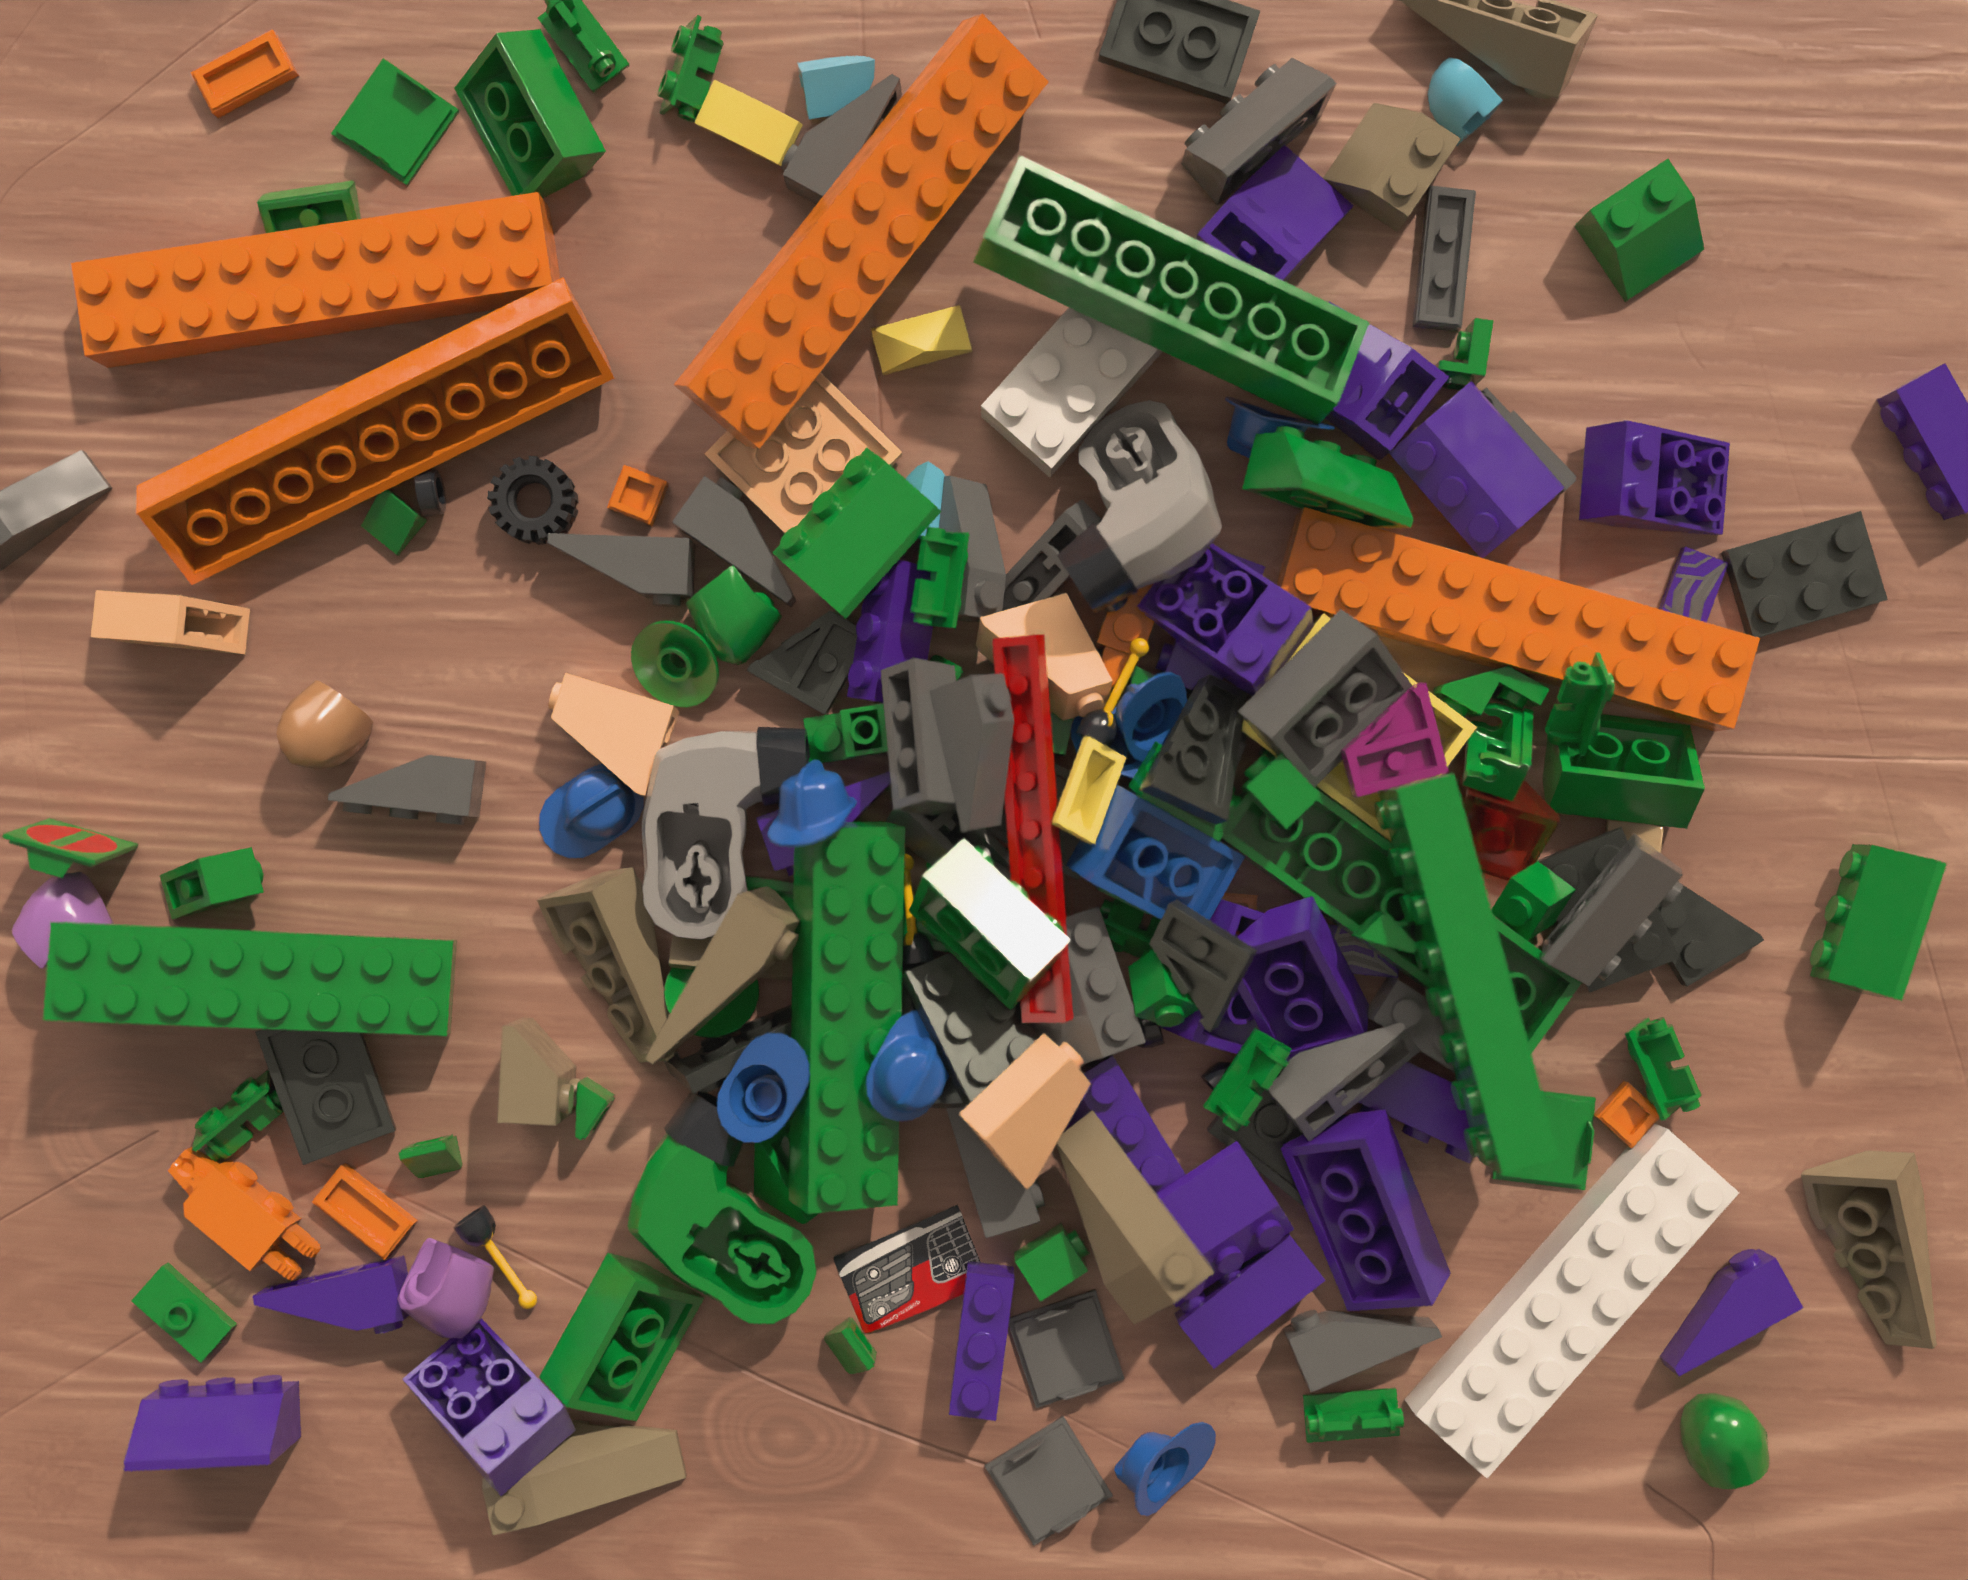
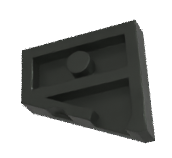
(812, 662)
(1703, 936)
(1202, 960)

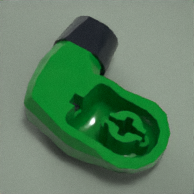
(711, 1228)

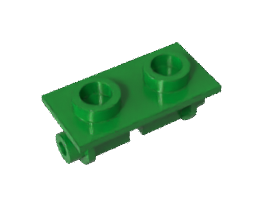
(583, 41)
(694, 51)
(945, 556)
(1587, 690)
(1123, 928)
(1653, 1048)
(1247, 1078)
(224, 1128)
(1352, 1415)

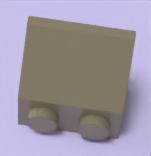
(1391, 162)
(535, 1077)

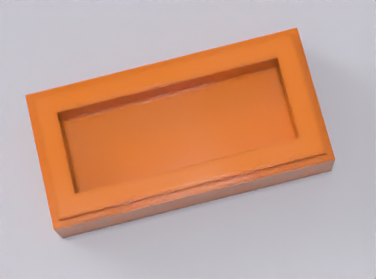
(244, 74)
(364, 1211)

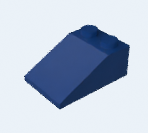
(1155, 859)

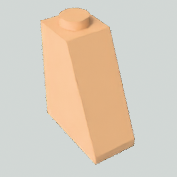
(170, 621)
(1074, 668)
(614, 726)
(1029, 1107)

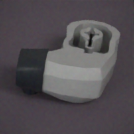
(1156, 504)
(699, 820)

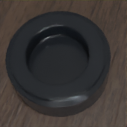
(430, 492)

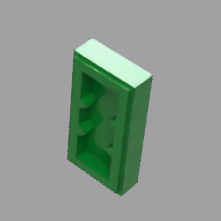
(184, 1312)

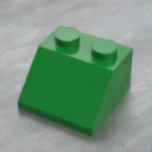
(1644, 230)

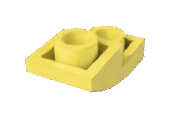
(748, 123)

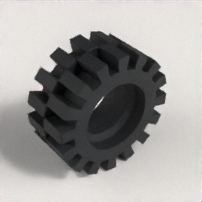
(513, 480)

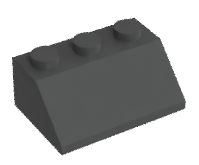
(1256, 127)
(1326, 696)
(1612, 912)
(1100, 1000)

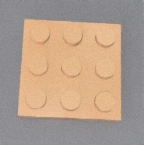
(801, 454)

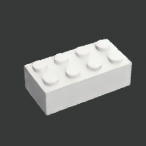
(1065, 388)

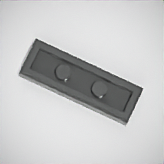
(1444, 258)

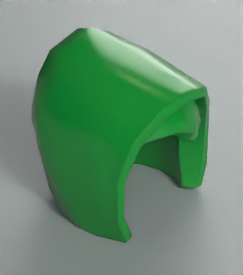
(733, 617)
(1724, 1441)

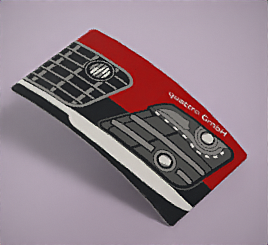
(908, 1270)

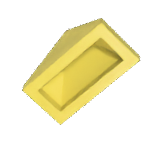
(921, 340)
(1088, 790)

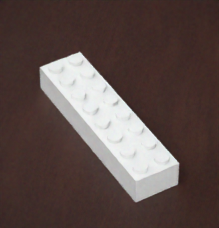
(1570, 1298)

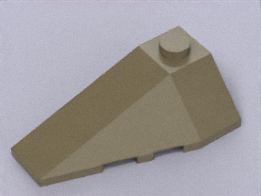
(1521, 42)
(746, 944)
(617, 946)
(1879, 1230)
(1133, 1235)
(587, 1471)

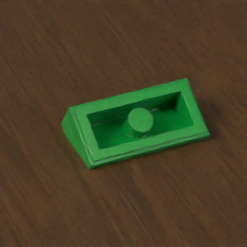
(309, 206)

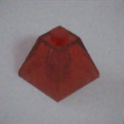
(1507, 832)

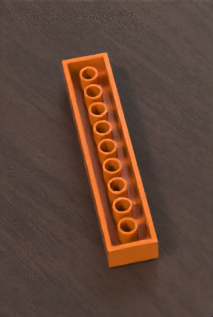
(862, 232)
(314, 280)
(373, 432)
(1517, 619)

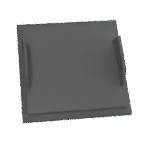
(1065, 1348)
(1048, 1480)

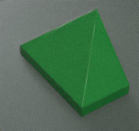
(772, 1175)

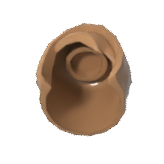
(322, 728)

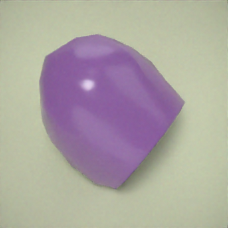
(57, 900)
(446, 1289)

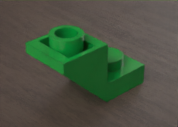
(1473, 693)
(847, 734)

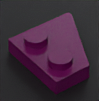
(1396, 746)

